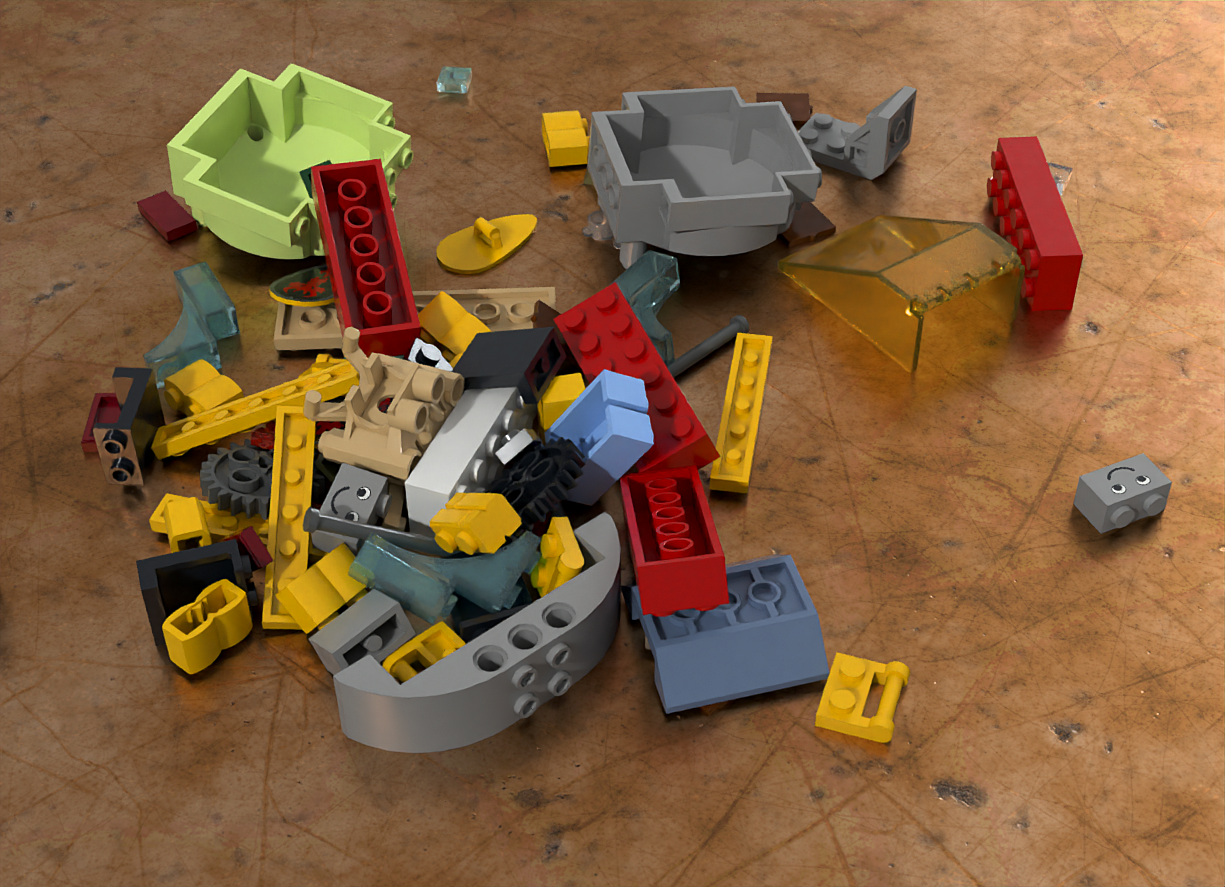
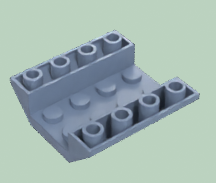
(740, 649)

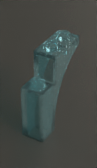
(646, 289)
(205, 318)
(427, 583)

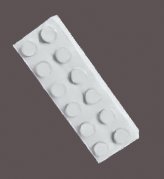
(464, 452)

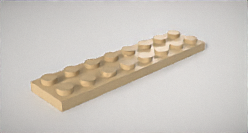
(497, 308)

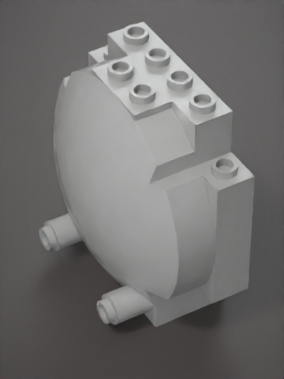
(698, 171)

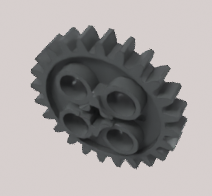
(243, 479)

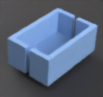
(610, 430)

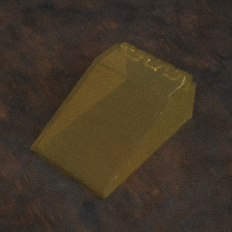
(905, 266)

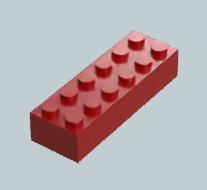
(1035, 223)
(365, 256)
(610, 337)
(673, 541)

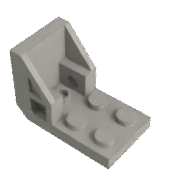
(863, 149)

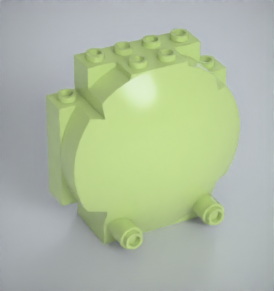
(253, 137)

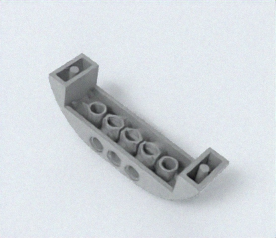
(498, 673)

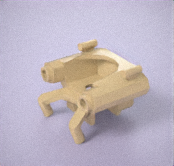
(393, 440)

